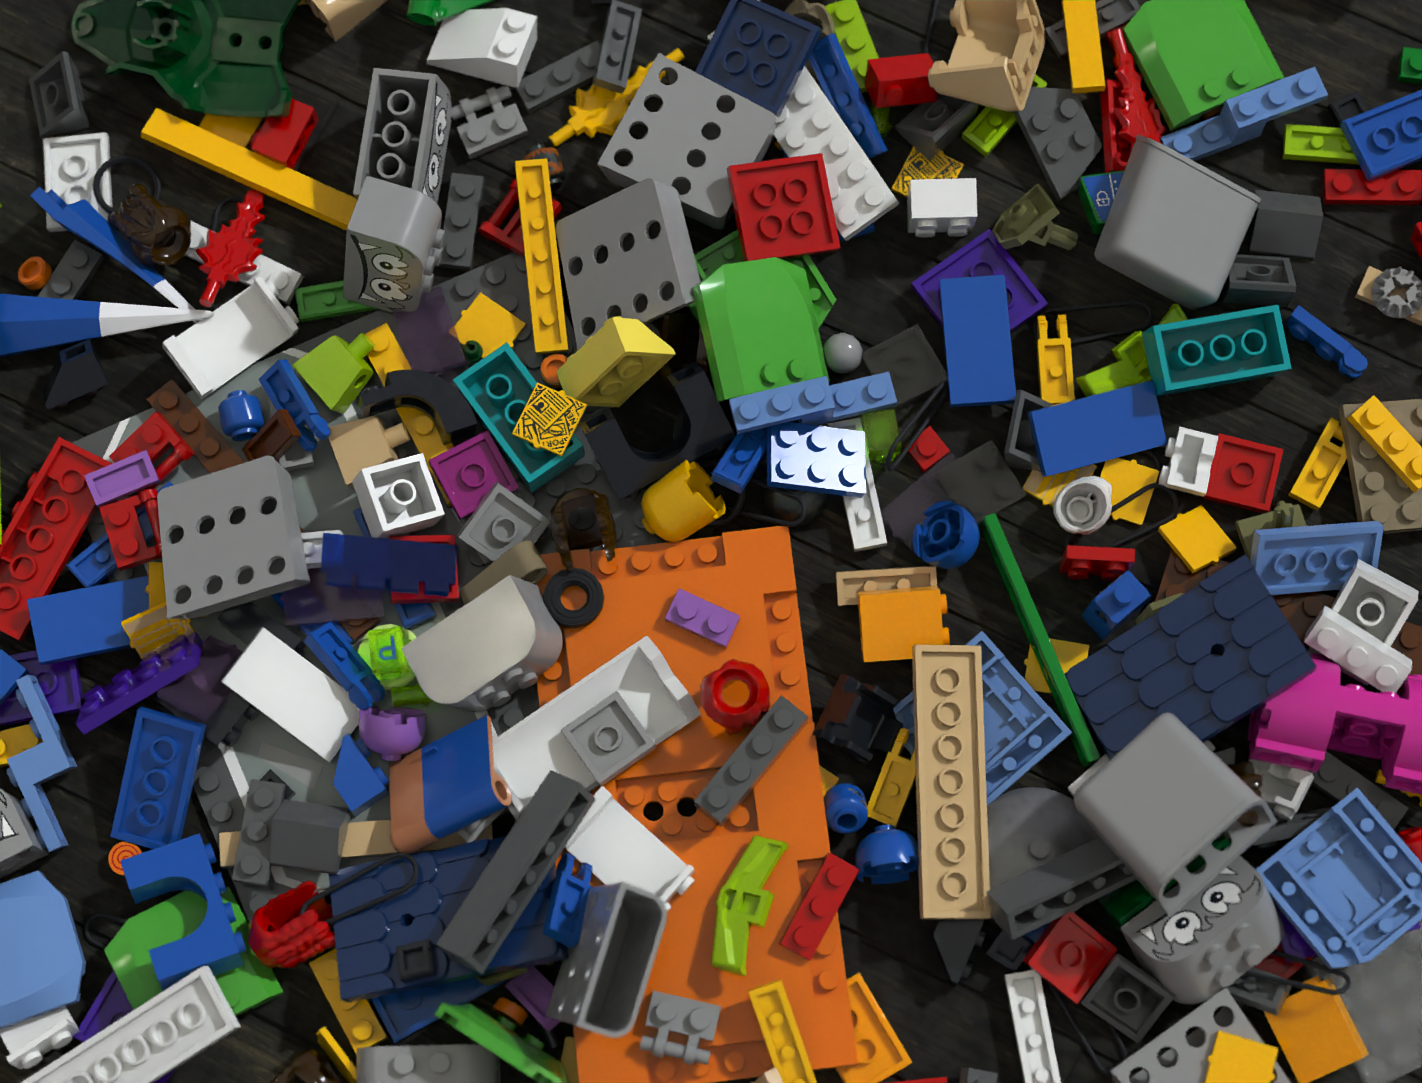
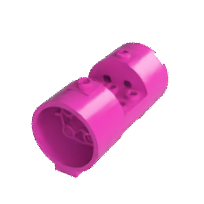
(1324, 715)

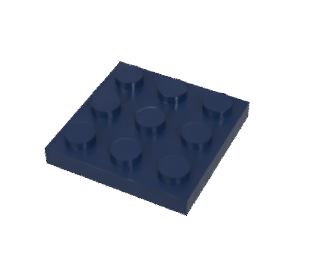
(758, 52)

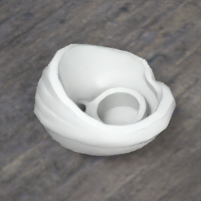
(1077, 511)

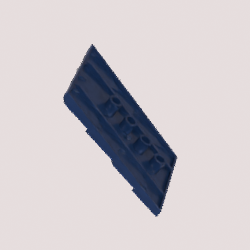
(1172, 668)
(445, 878)

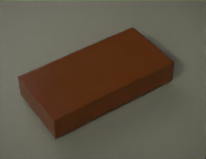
(273, 438)

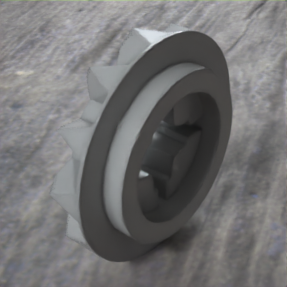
(1394, 305)

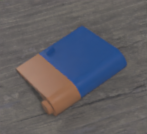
(445, 787)

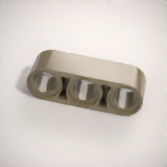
(519, 561)

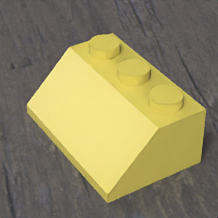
(614, 363)

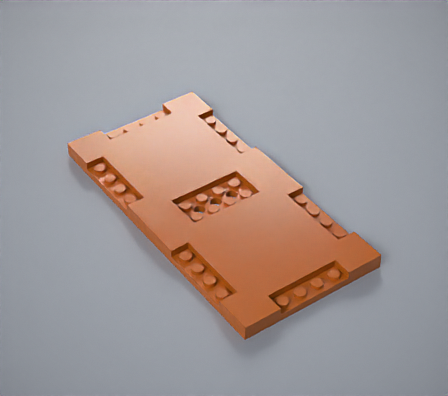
(755, 579)

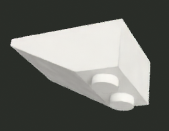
(486, 44)
(1374, 604)

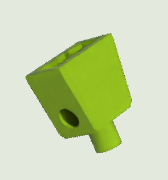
(337, 370)

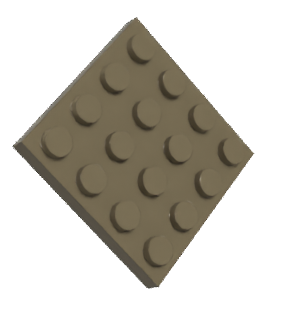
(1375, 486)

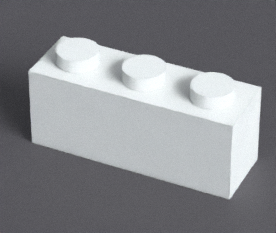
(1358, 651)

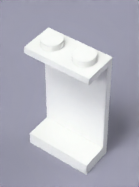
(232, 338)
(627, 851)
(37, 1036)

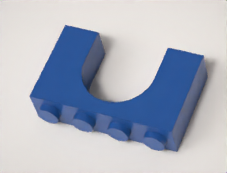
(188, 868)

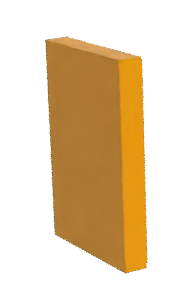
(876, 1043)

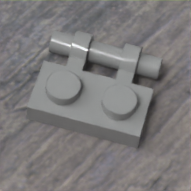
(493, 129)
(682, 1017)

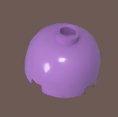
(392, 730)

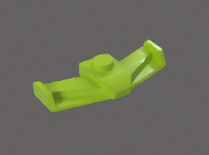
(1130, 364)
(744, 903)

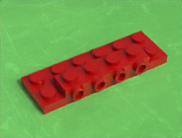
(44, 532)

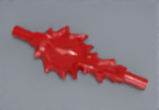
(1135, 113)
(232, 249)

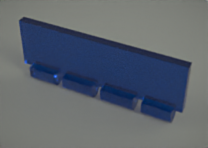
(382, 559)

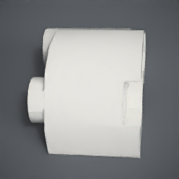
(1189, 461)
(1282, 787)

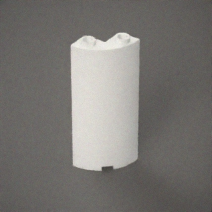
(538, 745)

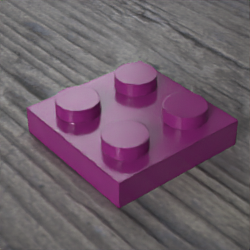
(470, 472)

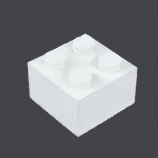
(941, 206)
(398, 497)

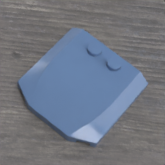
(1016, 721)
(1347, 883)
(37, 950)

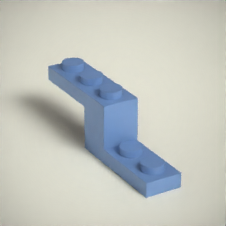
(1247, 114)
(812, 402)
(40, 764)

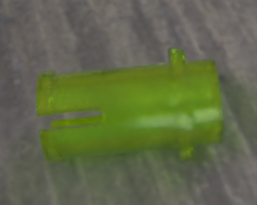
(881, 118)
(409, 695)

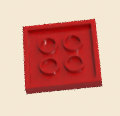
(783, 207)

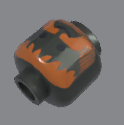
(556, 167)

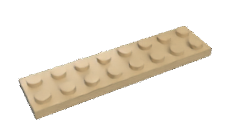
(950, 782)

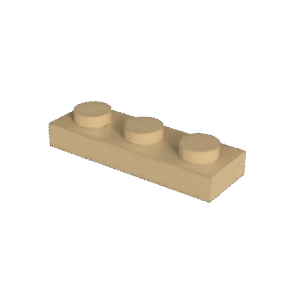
(851, 582)

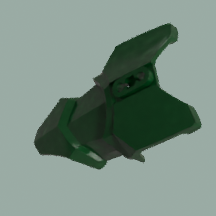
(194, 50)

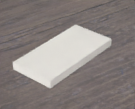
(293, 694)

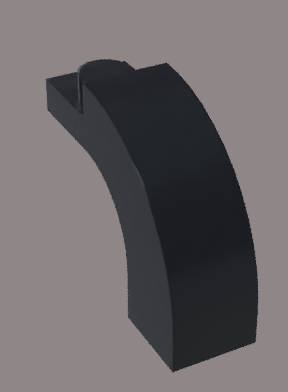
(425, 393)

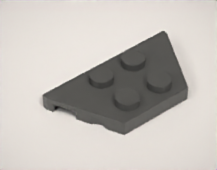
(1058, 136)

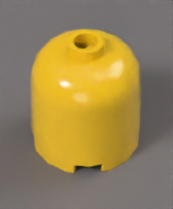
(681, 503)

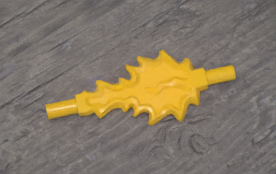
(602, 108)

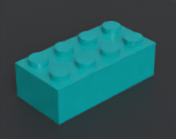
(1216, 350)
(497, 395)

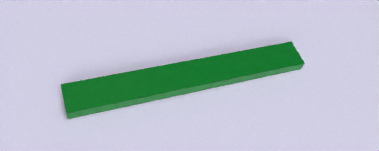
(1039, 640)

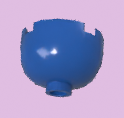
(946, 535)
(887, 856)

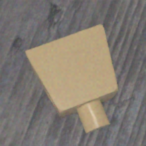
(365, 444)

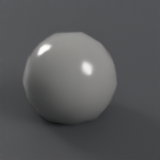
(842, 353)

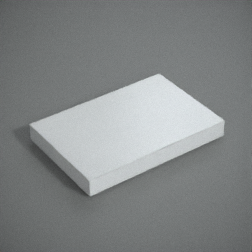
(71, 168)

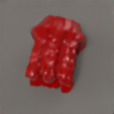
(735, 717)
(286, 938)

